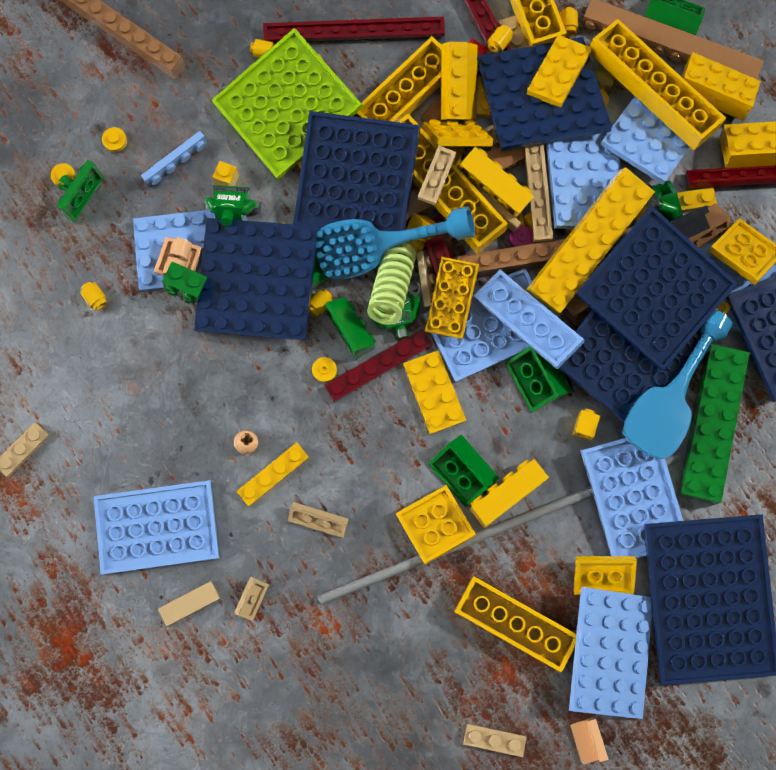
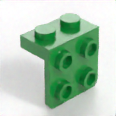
(183, 283)

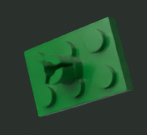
(79, 190)

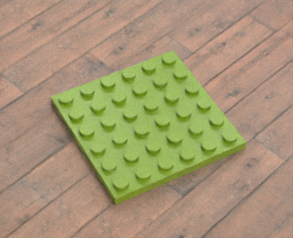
(274, 99)

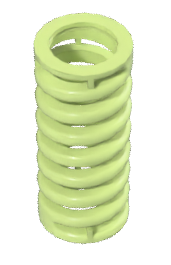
(392, 284)

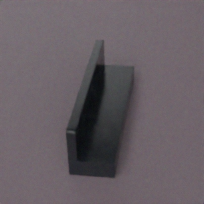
(692, 222)

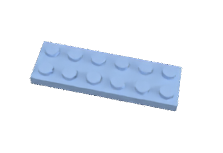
(529, 319)

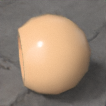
(246, 442)

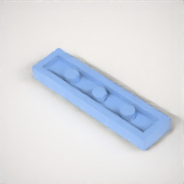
(179, 155)

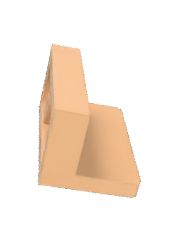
(589, 741)

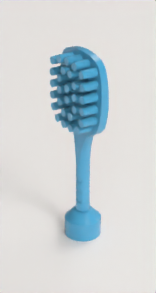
(356, 246)
(661, 413)

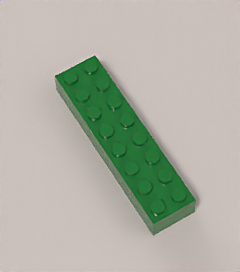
(713, 424)

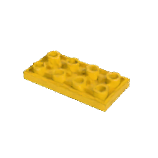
(452, 298)

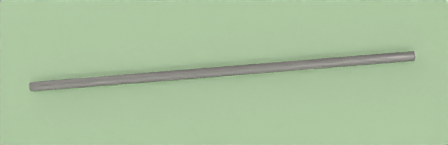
(480, 535)

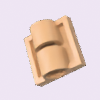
(178, 251)

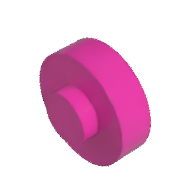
(521, 237)

